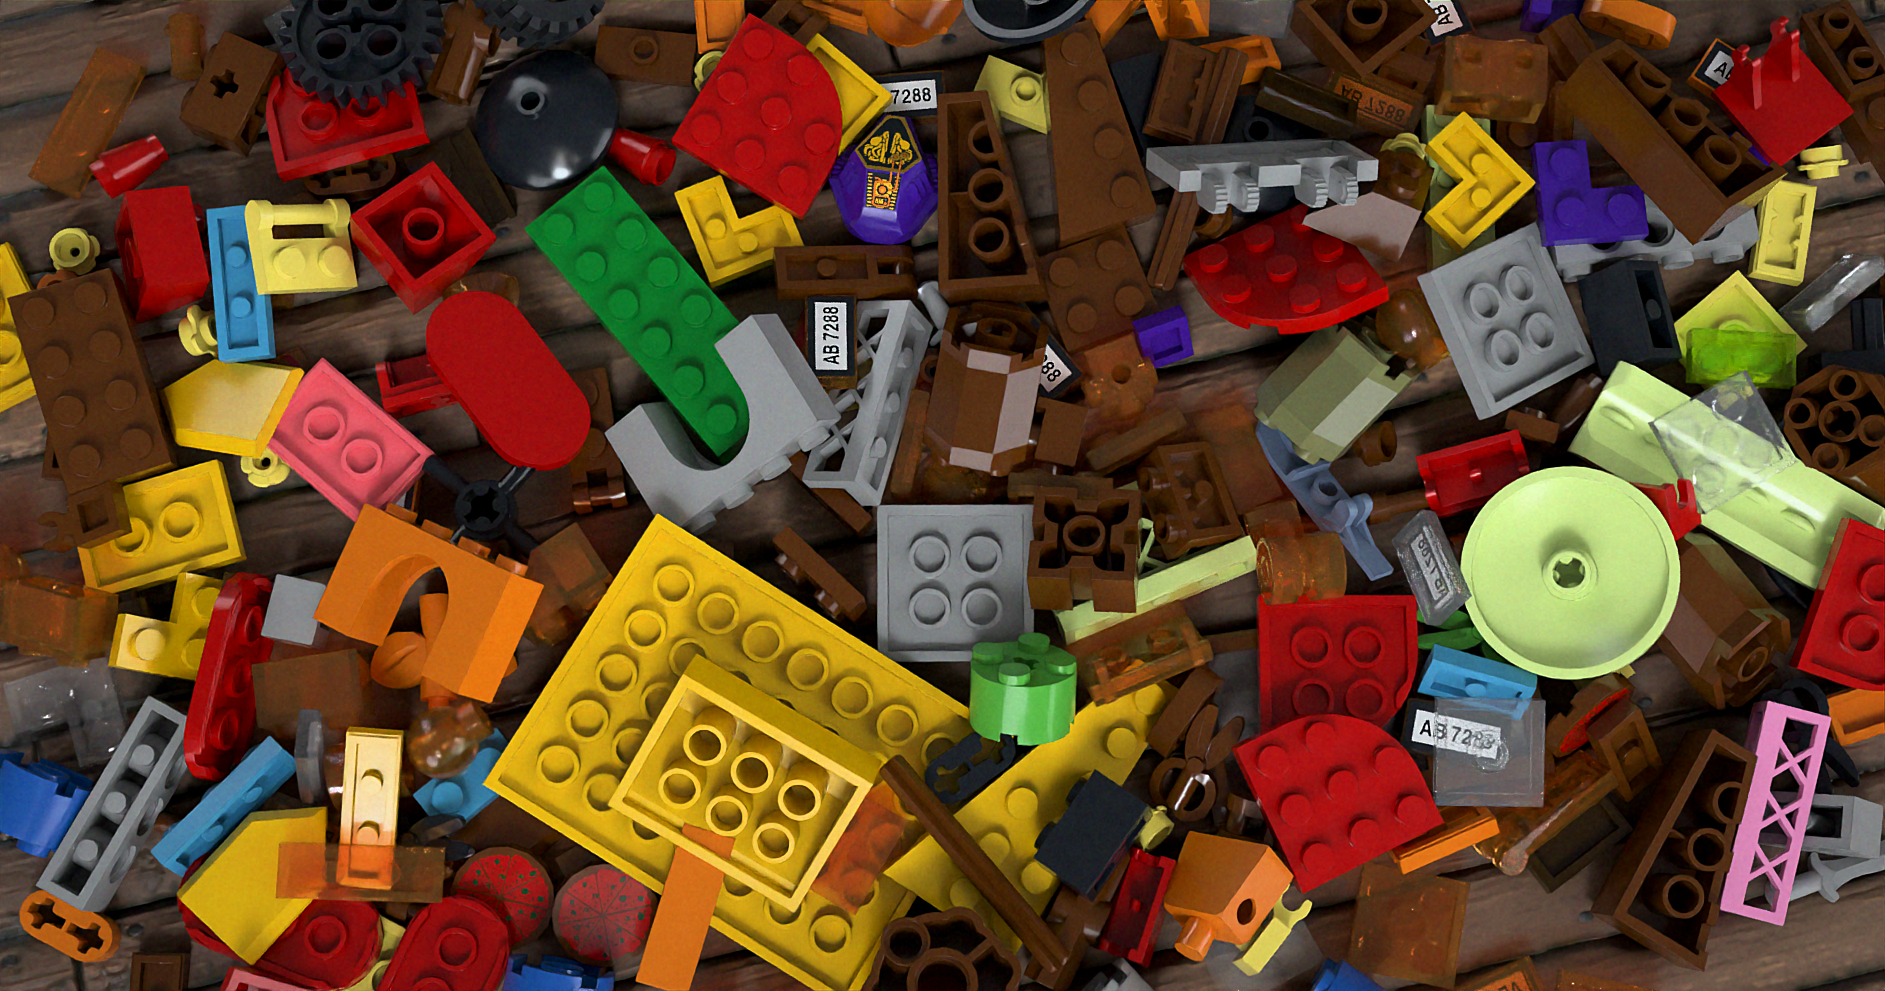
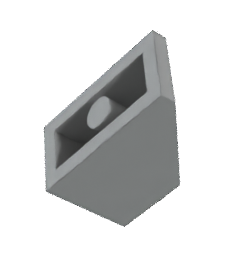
(1834, 826)

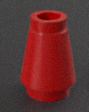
(643, 156)
(128, 165)

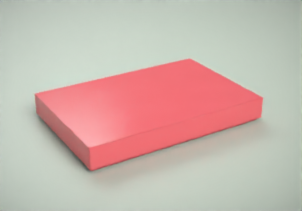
(346, 443)

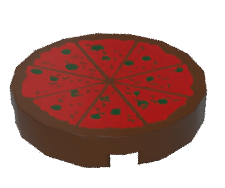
(1568, 732)
(513, 884)
(603, 915)

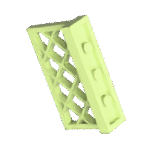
(1164, 583)

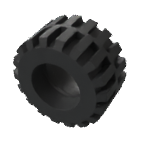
(539, 20)

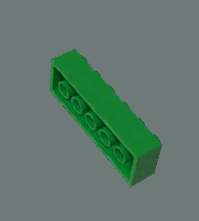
(648, 305)

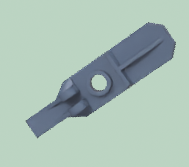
(1329, 511)

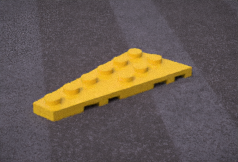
(1023, 799)

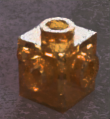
(1122, 363)

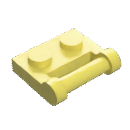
(302, 263)

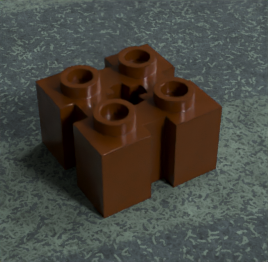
(1085, 549)

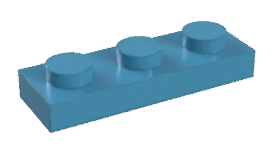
(241, 314)
(226, 806)

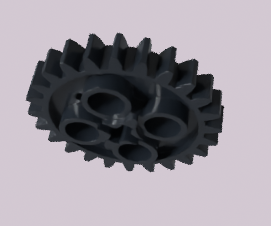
(361, 37)

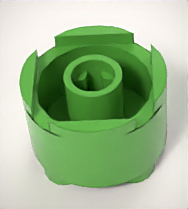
(1022, 689)

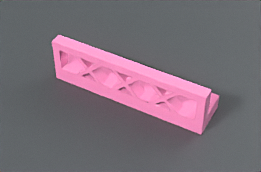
(1765, 741)

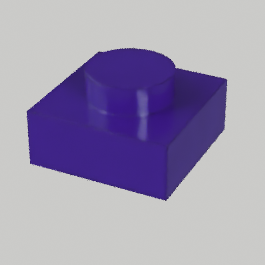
(1164, 336)

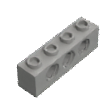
(1671, 249)
(120, 810)

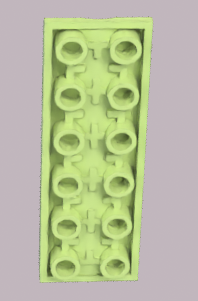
(1779, 522)

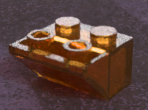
(573, 583)

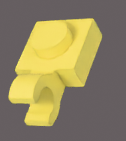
(1269, 936)

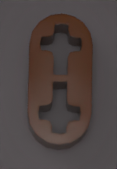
(355, 185)
(1177, 718)

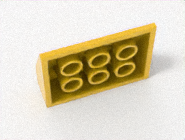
(749, 773)

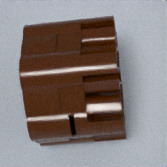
(943, 944)

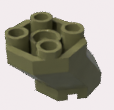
(1333, 389)

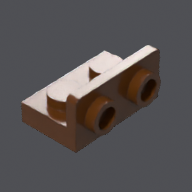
(1187, 498)

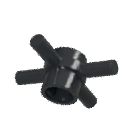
(472, 496)

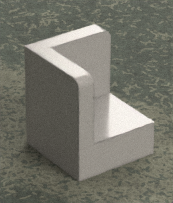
(291, 613)

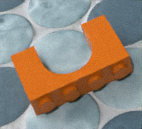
(485, 602)

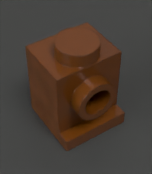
(1057, 437)

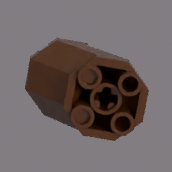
(985, 387)
(1840, 427)
(1721, 626)

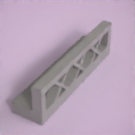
(882, 398)

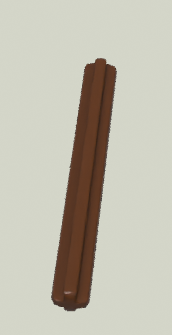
(1183, 205)
(975, 863)

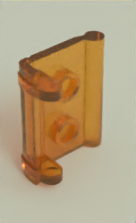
(1139, 653)

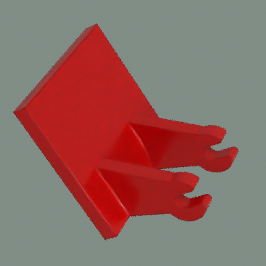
(1780, 97)

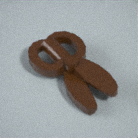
(1199, 757)

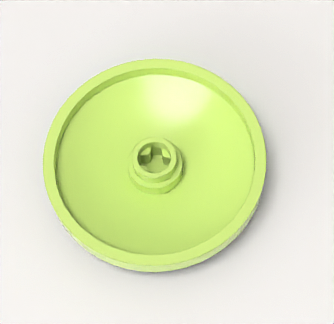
(1570, 573)

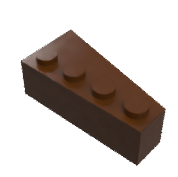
(1667, 142)
(1089, 143)
(982, 216)
(1677, 854)

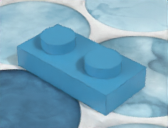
(1467, 675)
(465, 792)

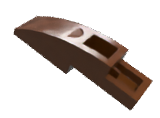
(1856, 69)

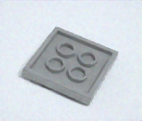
(1506, 320)
(951, 579)

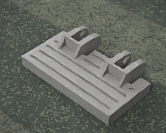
(1236, 171)

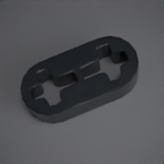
(976, 775)

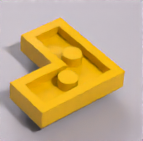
(1485, 178)
(729, 244)
(169, 647)

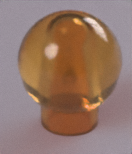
(1410, 328)
(447, 739)

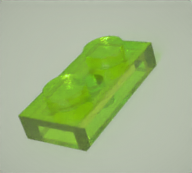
(1720, 353)

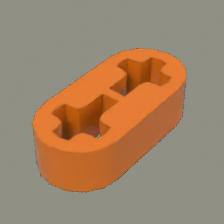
(1630, 22)
(64, 937)

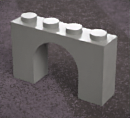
(785, 415)

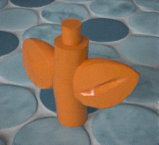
(405, 653)

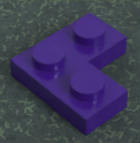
(1573, 210)

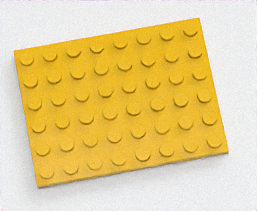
(619, 673)

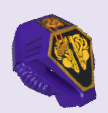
(886, 183)

